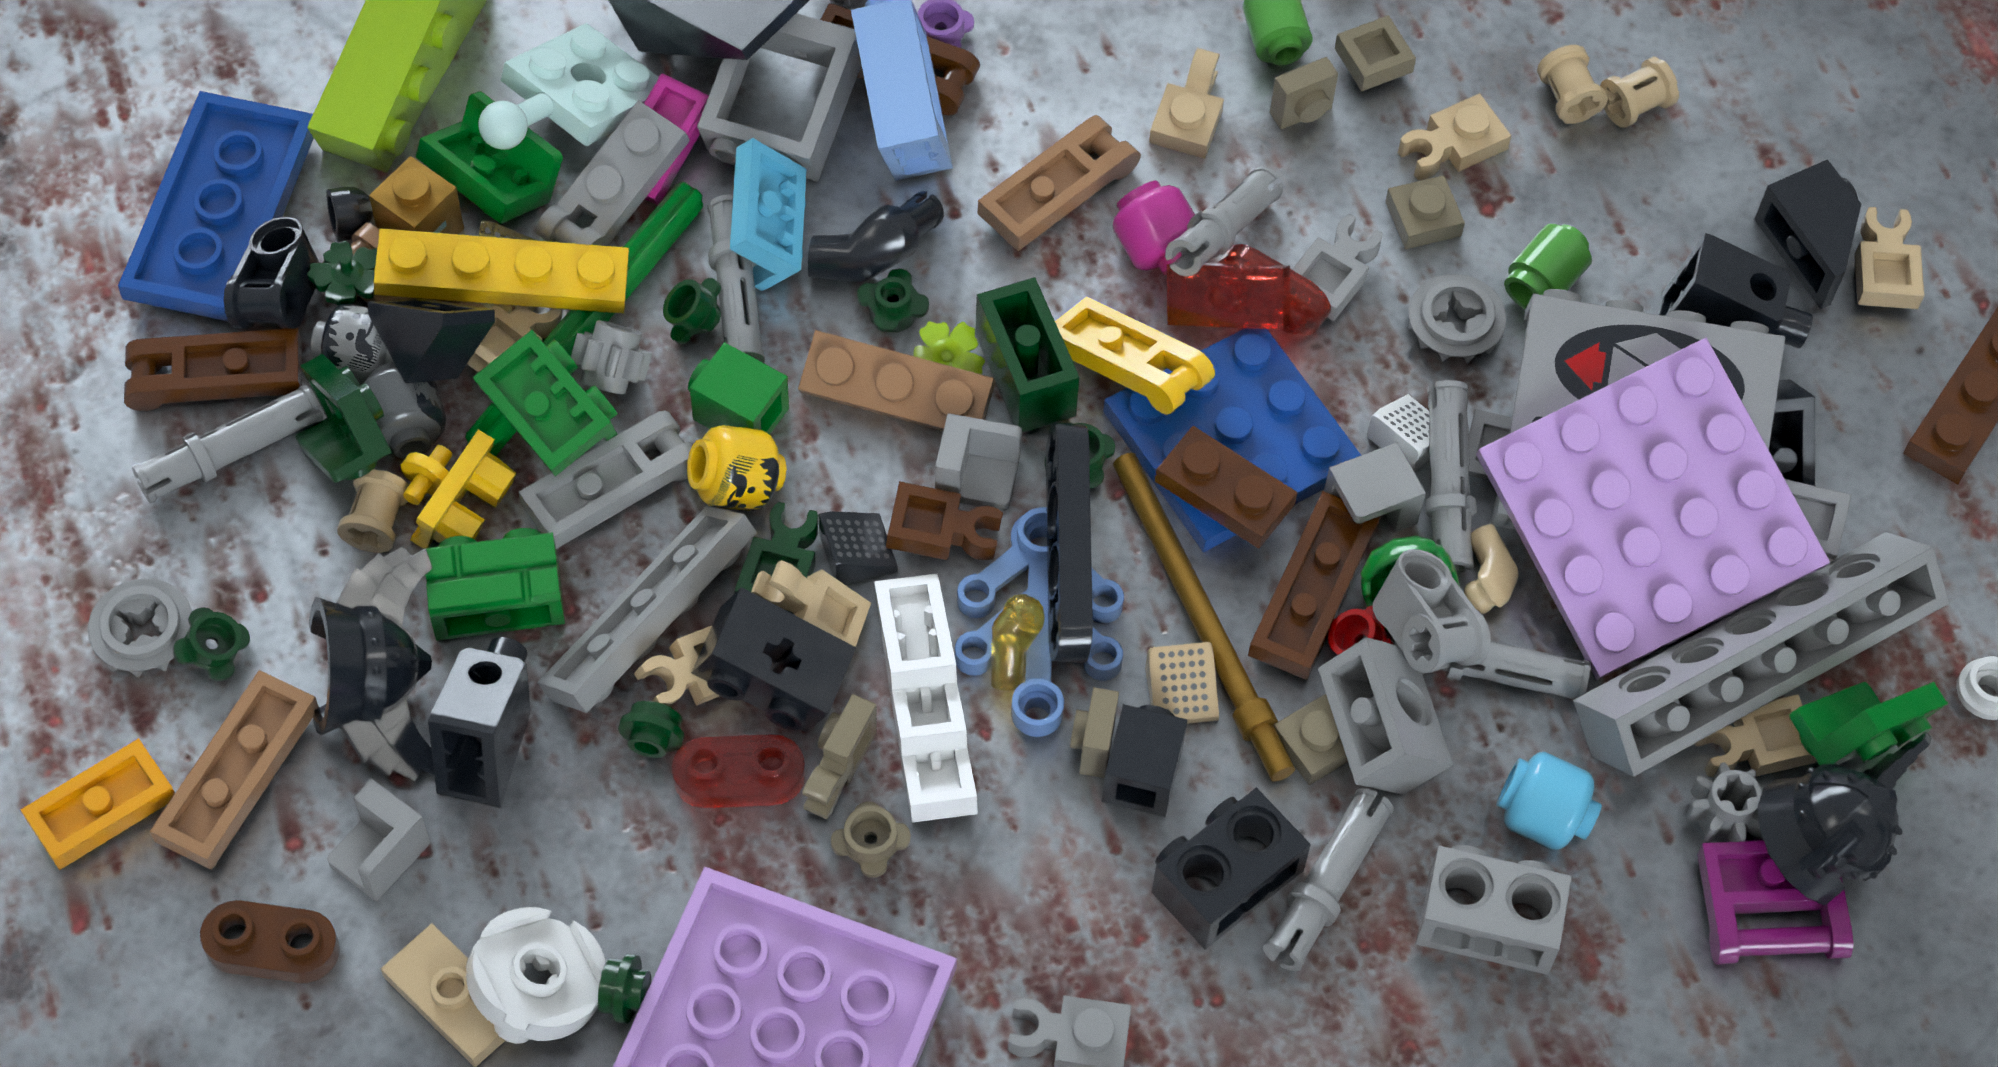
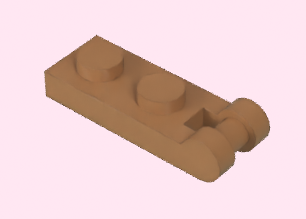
(1057, 182)

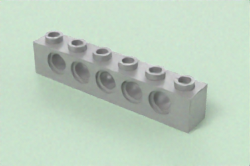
(1760, 653)

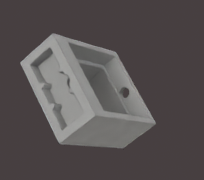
(805, 40)

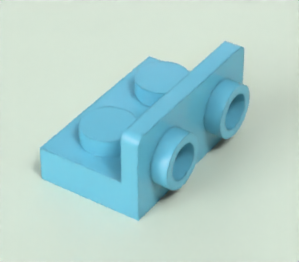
(768, 212)

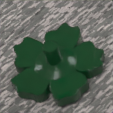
(345, 274)

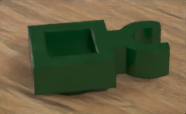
(786, 546)

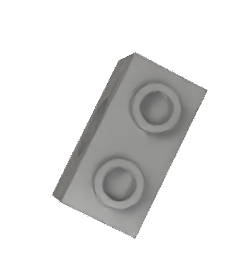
(1384, 717)

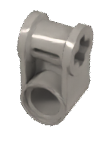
(1424, 612)

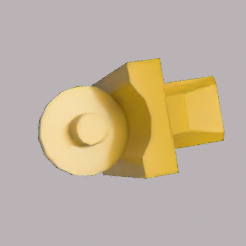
(472, 472)

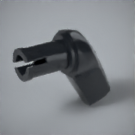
(878, 243)

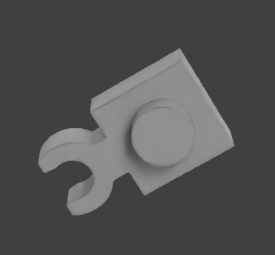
(1339, 267)
(1082, 1035)

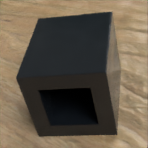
(1144, 759)

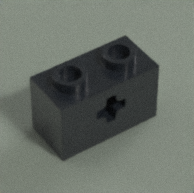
(805, 660)

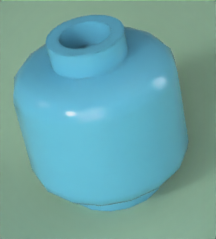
(1549, 801)

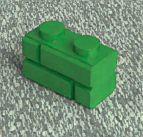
(494, 584)

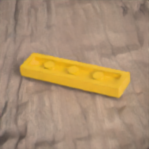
(501, 271)

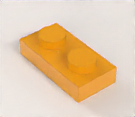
(98, 804)

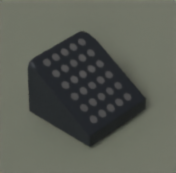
(855, 545)

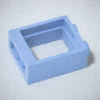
(901, 88)

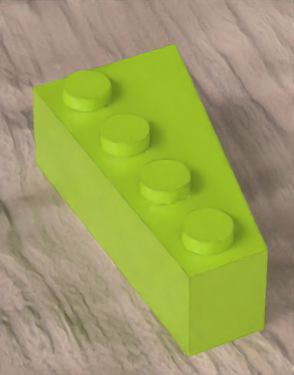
(388, 76)

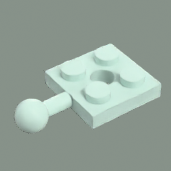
(574, 81)

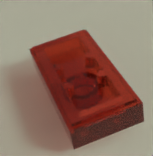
(1230, 296)

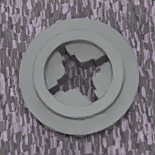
(1471, 301)
(137, 603)

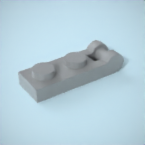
(615, 179)
(608, 479)

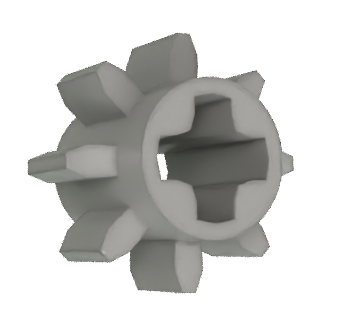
(611, 357)
(1726, 805)

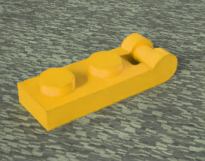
(1133, 354)

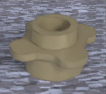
(870, 820)

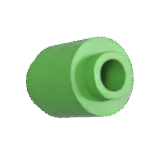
(1278, 29)
(1548, 262)

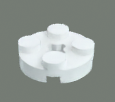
(529, 1009)

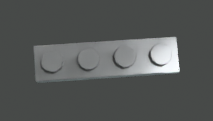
(647, 608)

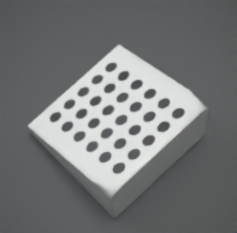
(1404, 423)

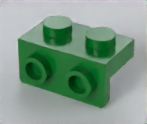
(494, 179)
(1860, 725)

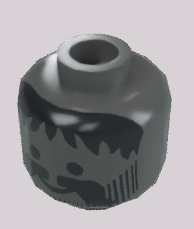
(410, 411)

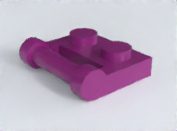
(1747, 881)

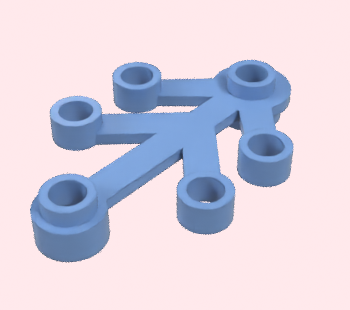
(1037, 688)

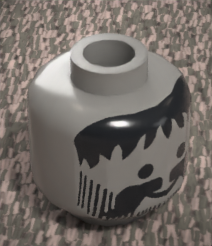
(350, 341)

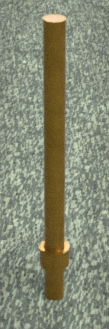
(1252, 714)

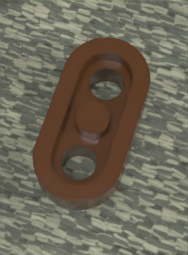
(265, 944)

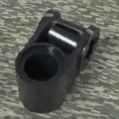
(272, 277)

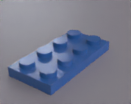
(220, 185)

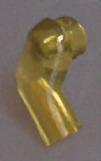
(1011, 638)

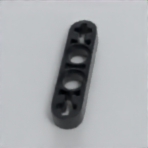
(1069, 543)

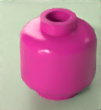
(1149, 222)

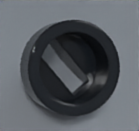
(344, 210)

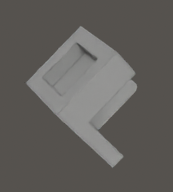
(978, 460)
(1378, 486)
(381, 843)

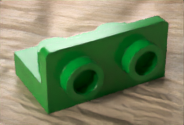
(545, 403)

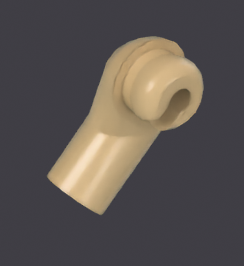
(1497, 571)

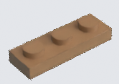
(892, 382)
(234, 769)

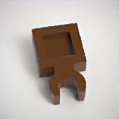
(929, 522)

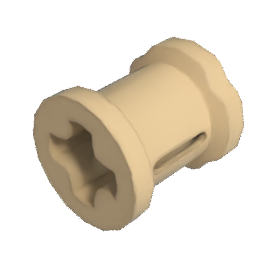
(1572, 84)
(1640, 91)
(373, 512)

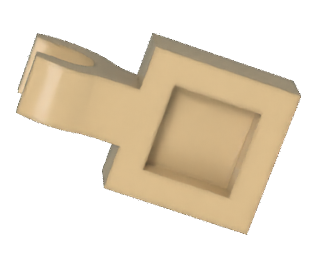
(1190, 114)
(815, 599)

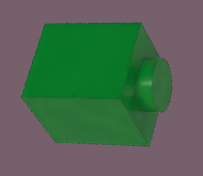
(737, 391)

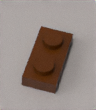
(1225, 487)

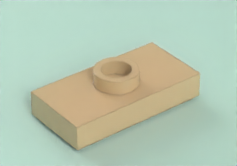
(433, 980)

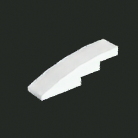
(925, 698)

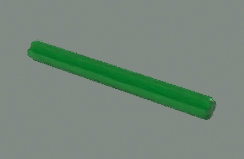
(645, 250)

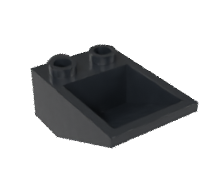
(704, 26)

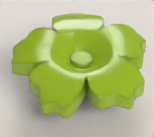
(950, 348)

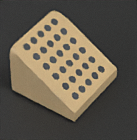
(1183, 681)

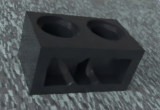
(1241, 876)

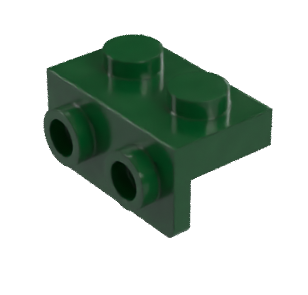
(349, 438)

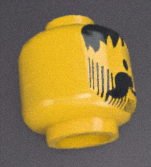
(736, 468)

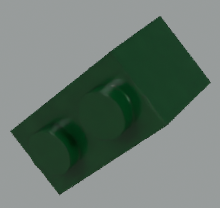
(1026, 355)

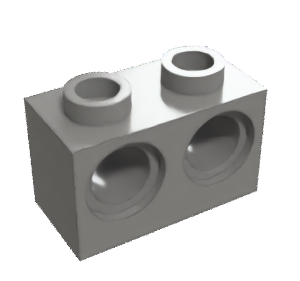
(1491, 926)

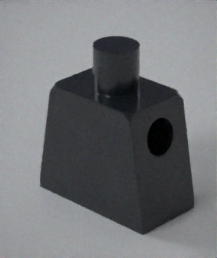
(1733, 287)
(485, 700)

